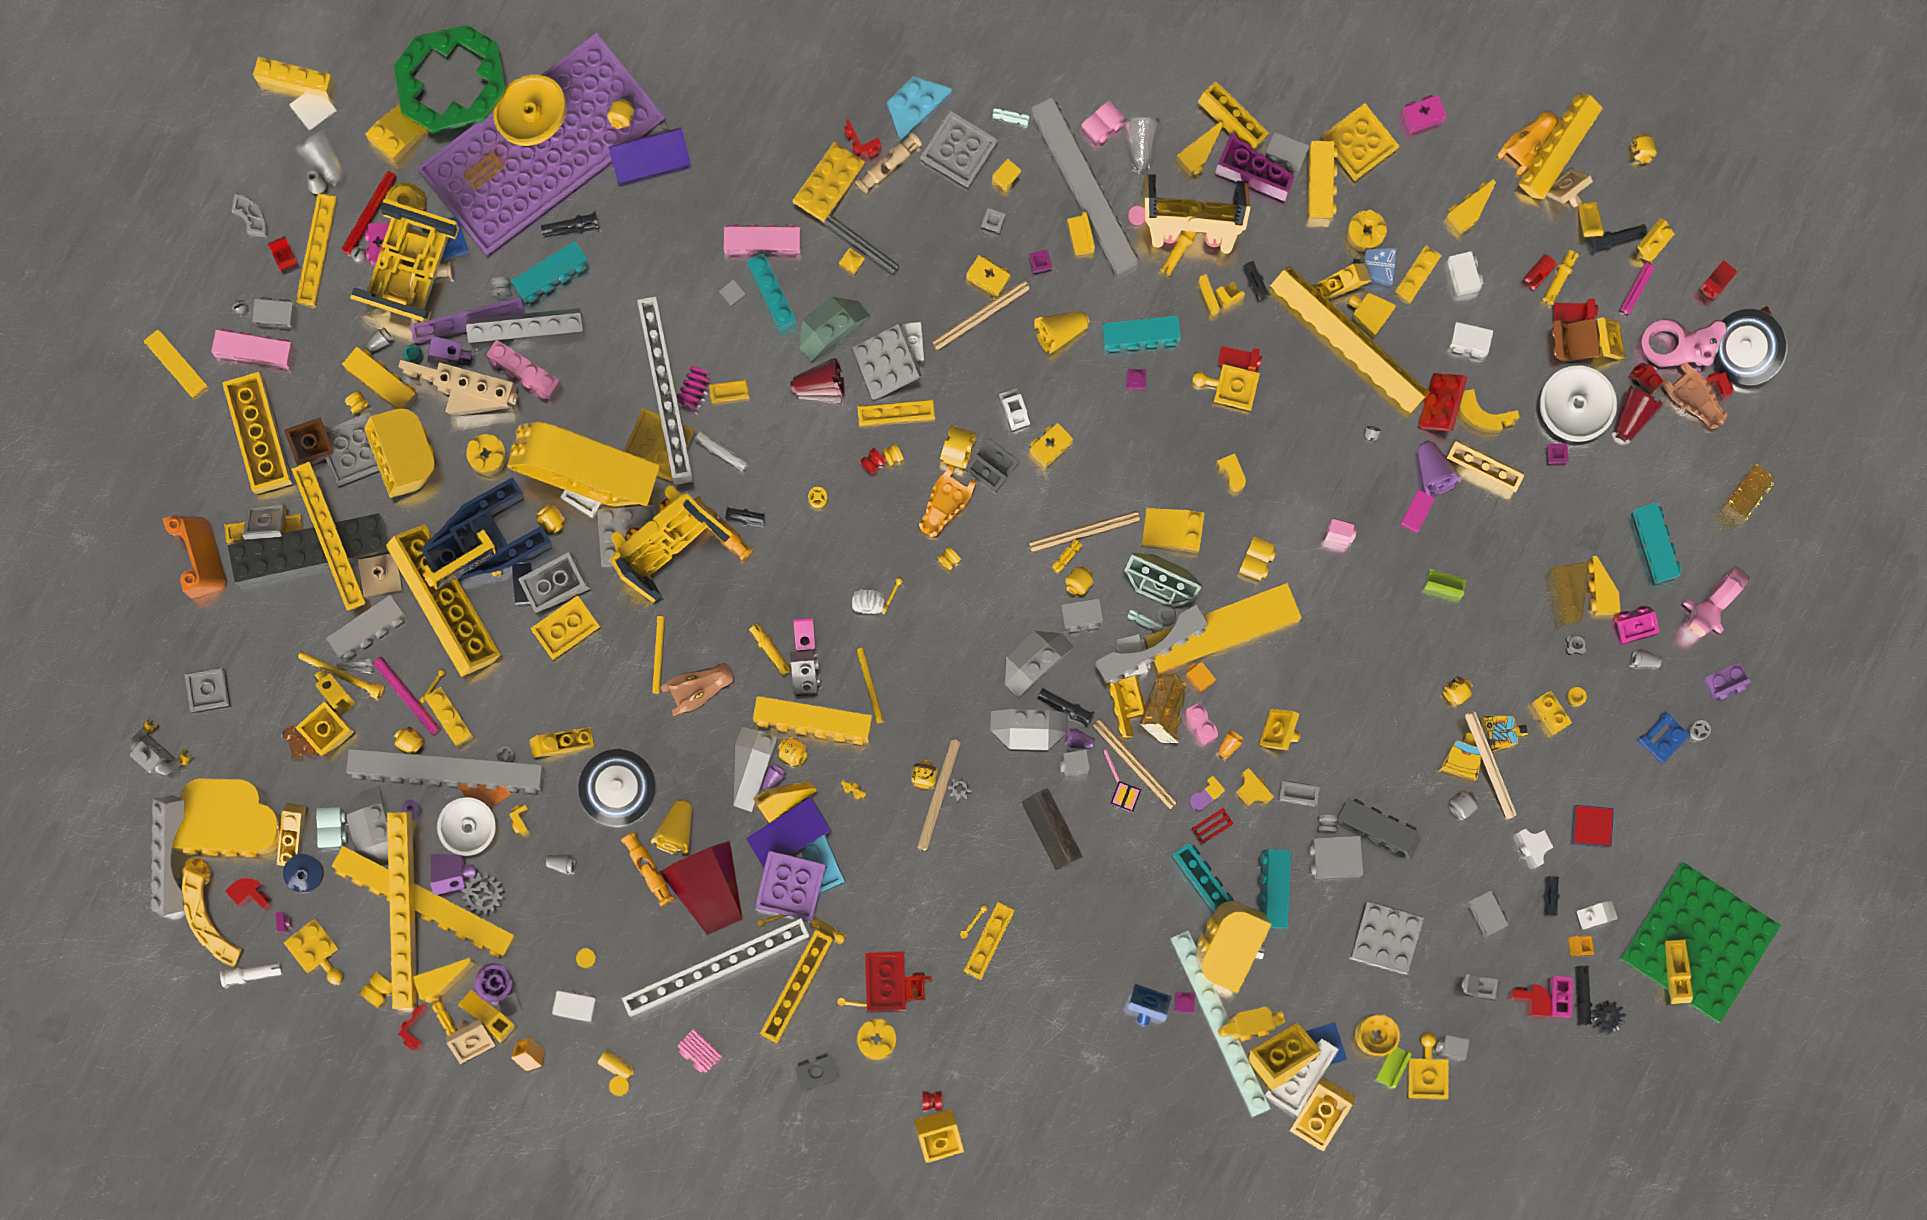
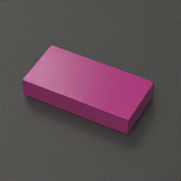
(1417, 511)

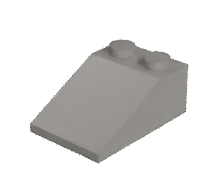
(554, 582)

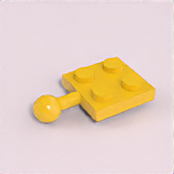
(1234, 387)
(312, 947)
(1428, 1076)

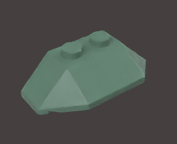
(829, 325)
(1162, 580)

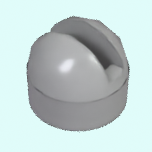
(361, 256)
(240, 310)
(1372, 432)

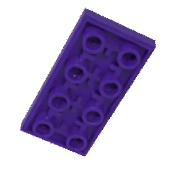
(649, 155)
(790, 831)

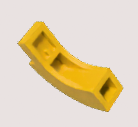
(1481, 420)

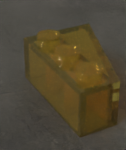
(1748, 494)
(1568, 591)
(1163, 708)

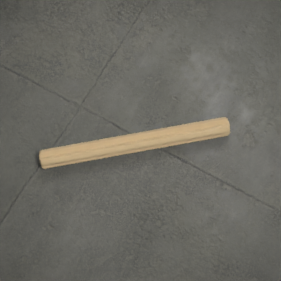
(980, 315)
(1085, 530)
(1135, 763)
(1490, 764)
(939, 794)

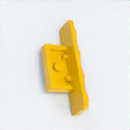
(1128, 703)

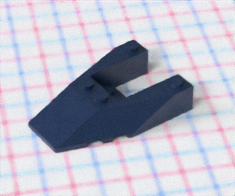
(461, 531)

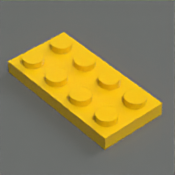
(829, 182)

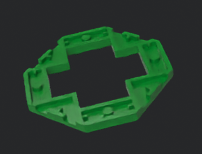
(455, 114)

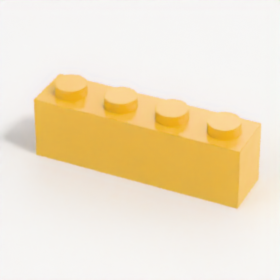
(293, 77)
(1232, 115)
(1321, 179)
(379, 379)
(1485, 465)

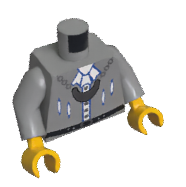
(153, 755)

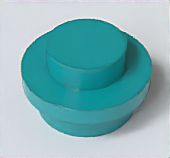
(412, 353)

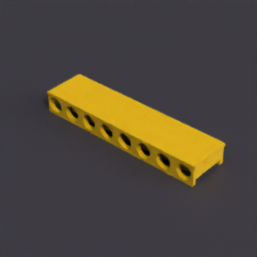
(1231, 627)

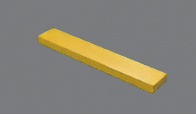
(316, 249)

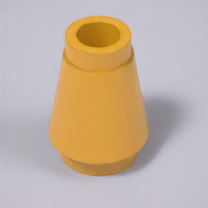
(1230, 744)

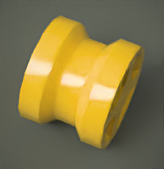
(356, 402)
(892, 454)
(815, 494)
(949, 558)

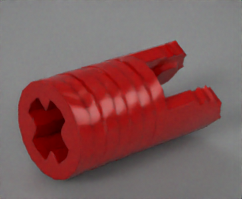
(1540, 271)

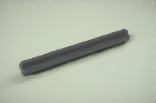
(861, 244)

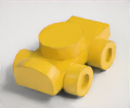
(855, 788)

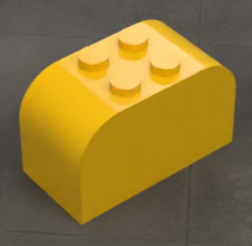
(400, 450)
(1231, 943)

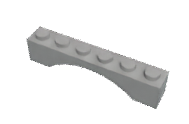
(1117, 664)
(167, 817)

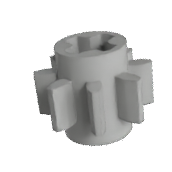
(964, 786)

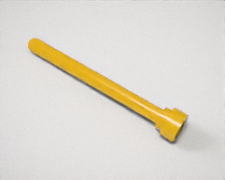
(374, 689)

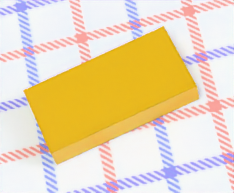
(1590, 219)
(1208, 295)
(728, 391)

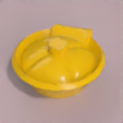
(408, 195)

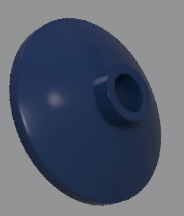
(306, 864)

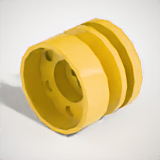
(1387, 1031)

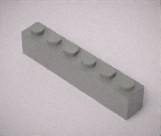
(524, 325)

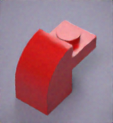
(246, 888)
(1538, 999)

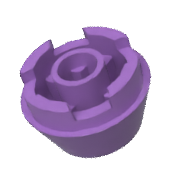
(492, 982)

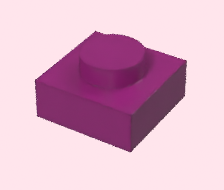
(1040, 261)
(1136, 379)
(1557, 453)
(282, 922)
(1184, 1002)

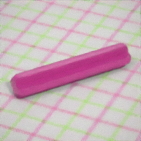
(1637, 288)

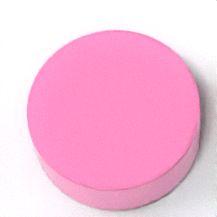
(1136, 216)

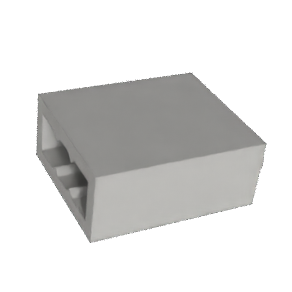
(1336, 857)

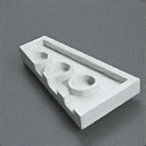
(1297, 1091)

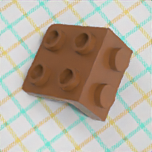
(1576, 340)

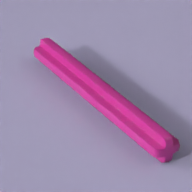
(406, 695)

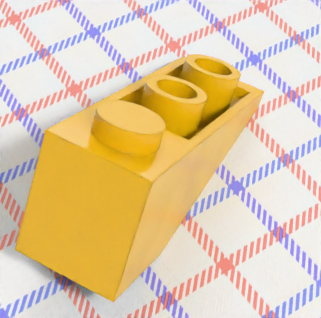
(1468, 212)
(1344, 281)
(1605, 594)
(561, 742)
(780, 799)
(290, 832)
(490, 1017)

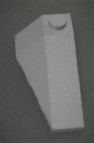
(752, 759)

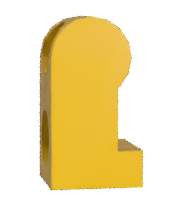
(1233, 471)

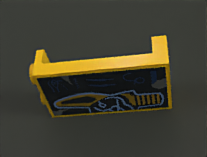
(462, 564)

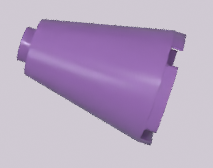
(1436, 469)

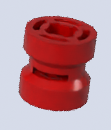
(874, 459)
(927, 1098)

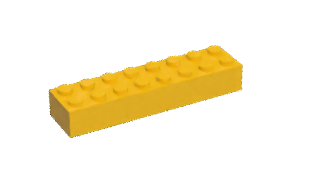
(446, 607)

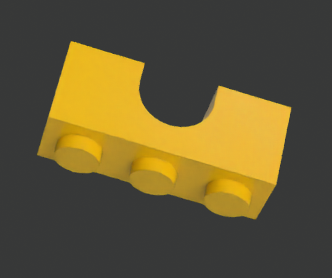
(449, 717)

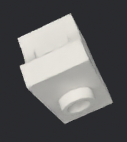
(914, 336)
(1014, 409)
(1534, 846)
(1597, 915)

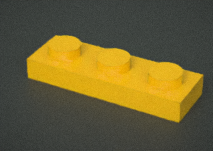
(1418, 274)

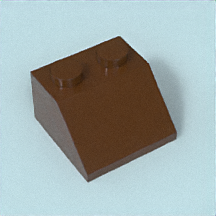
(309, 442)

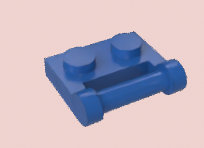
(1670, 739)

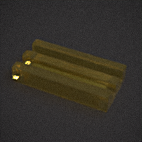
(478, 166)

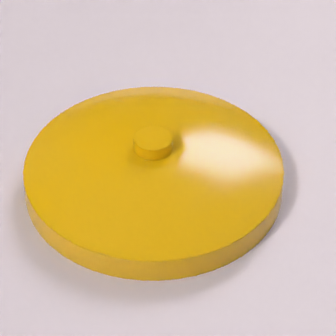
(530, 110)

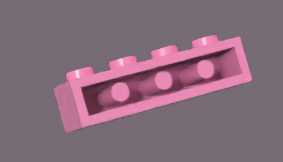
(524, 370)

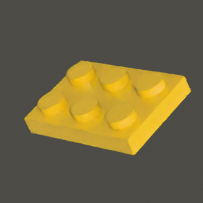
(565, 627)

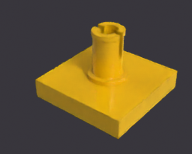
(1611, 338)
(1280, 729)

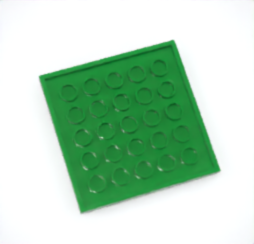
(1720, 933)

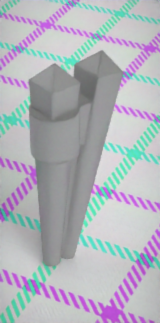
(358, 665)

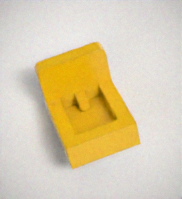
(518, 824)

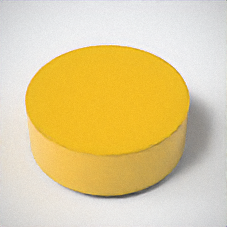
(1576, 696)
(585, 958)
(619, 1086)

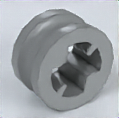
(501, 750)

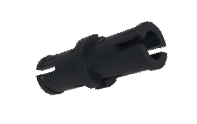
(1256, 280)
(745, 516)
(1552, 896)

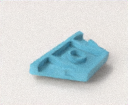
(914, 104)

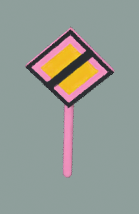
(1125, 794)

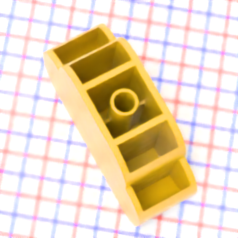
(226, 819)

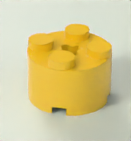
(1369, 221)
(958, 447)
(477, 450)
(869, 1030)

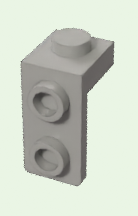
(1481, 986)

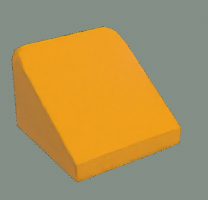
(1581, 945)

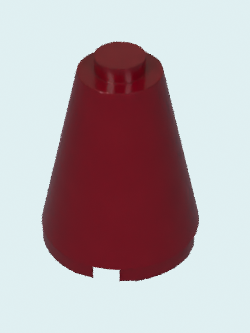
(820, 380)
(1636, 412)

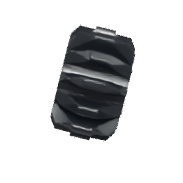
(1615, 1018)

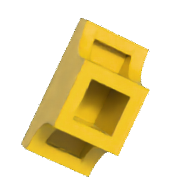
(1253, 789)

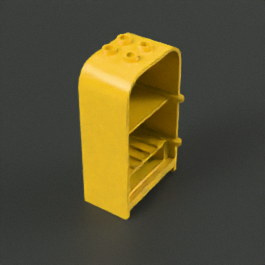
(582, 465)

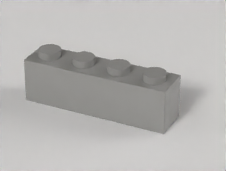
(366, 627)

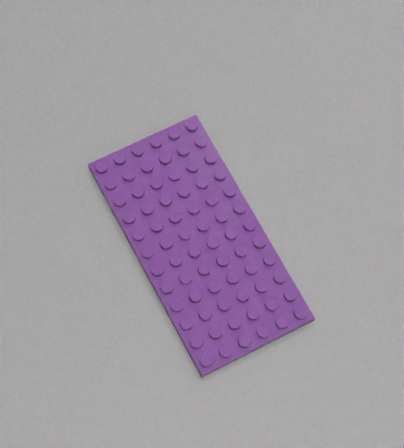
(548, 171)

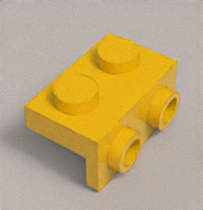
(1655, 240)

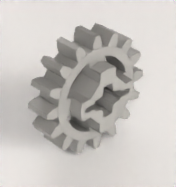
(480, 903)

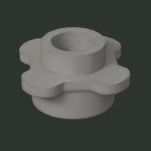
(1581, 644)

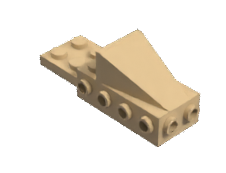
(468, 390)

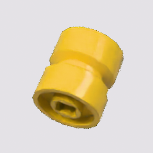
(376, 989)

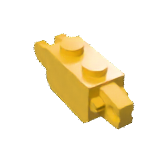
(1250, 1023)

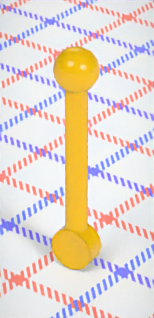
(899, 580)
(441, 672)
(761, 922)
(964, 933)
(841, 1001)

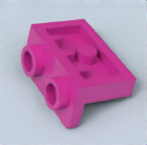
(1636, 623)

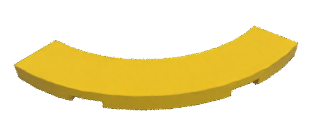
(200, 922)

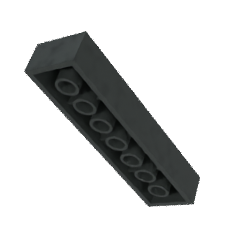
(302, 550)

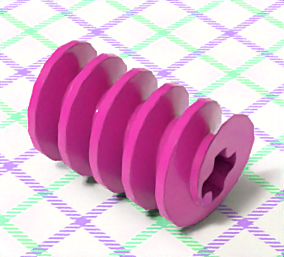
(693, 387)

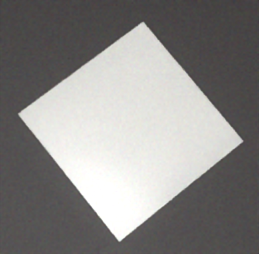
(312, 109)

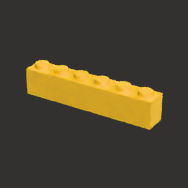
(1560, 145)
(796, 986)

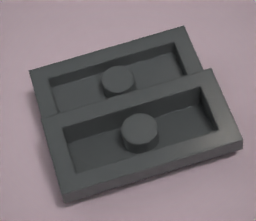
(992, 465)

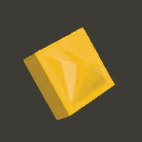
(852, 261)

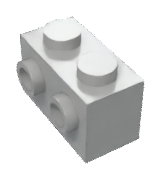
(803, 672)
(1074, 762)

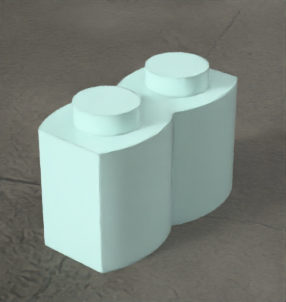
(330, 827)

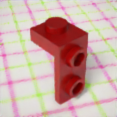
(870, 148)
(1718, 280)
(1575, 311)
(1240, 358)
(409, 1040)

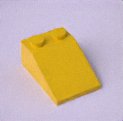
(395, 134)
(1173, 529)
(439, 981)
(1283, 1055)
(1323, 1113)

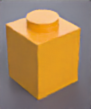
(1200, 676)

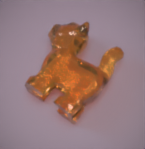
(297, 743)

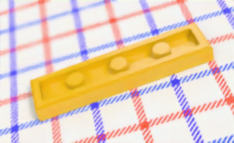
(175, 363)
(896, 412)
(234, 531)
(989, 940)

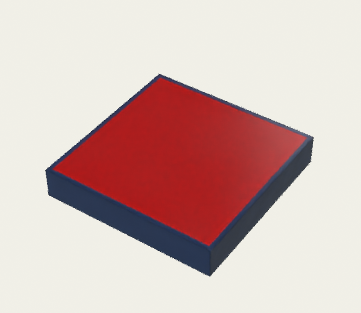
(1592, 826)

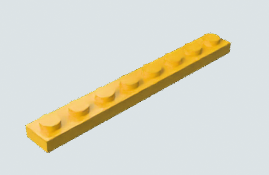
(328, 536)

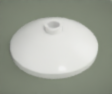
(454, 820)

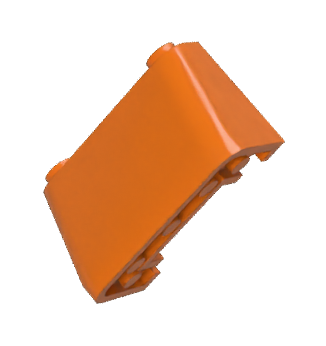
(207, 567)

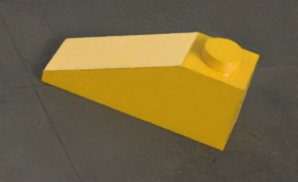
(1196, 155)

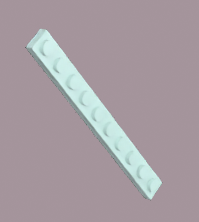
(1218, 1017)

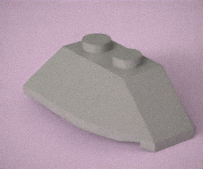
(1034, 659)
(1028, 728)
(369, 826)

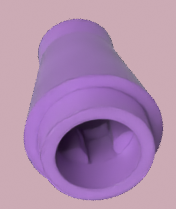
(1079, 739)
(773, 776)

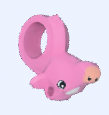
(1693, 346)
(1707, 614)

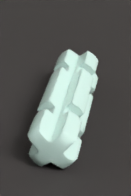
(1011, 116)
(1145, 620)

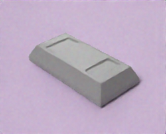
(1299, 792)

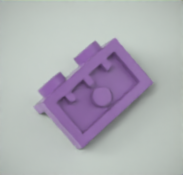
(1727, 680)

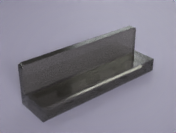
(1052, 829)

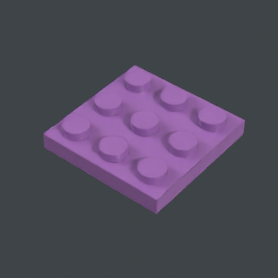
(790, 885)

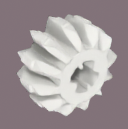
(868, 601)

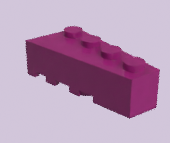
(1246, 165)

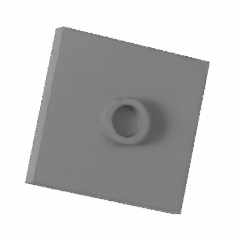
(264, 521)
(207, 689)

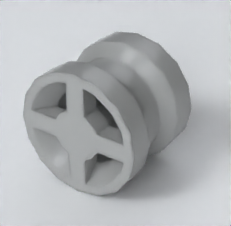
(500, 286)
(1703, 729)
(1328, 823)

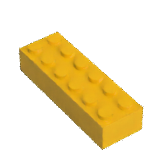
(257, 433)
(812, 719)

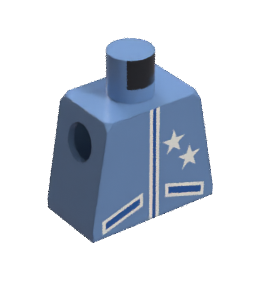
(1380, 265)

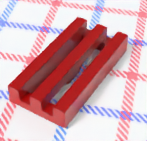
(1226, 817)

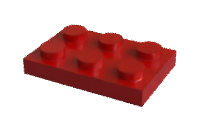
(1443, 402)
(885, 981)

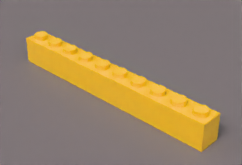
(1350, 339)
(429, 905)
(402, 909)

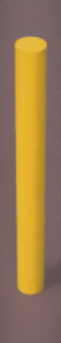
(658, 654)
(870, 685)

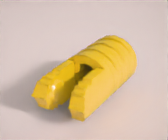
(615, 1064)

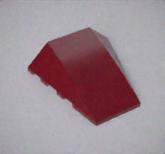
(707, 886)

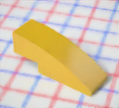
(1678, 972)

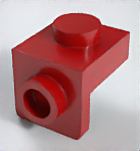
(282, 253)
(1646, 376)
(1724, 386)
(915, 986)

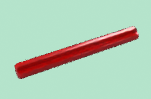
(368, 212)

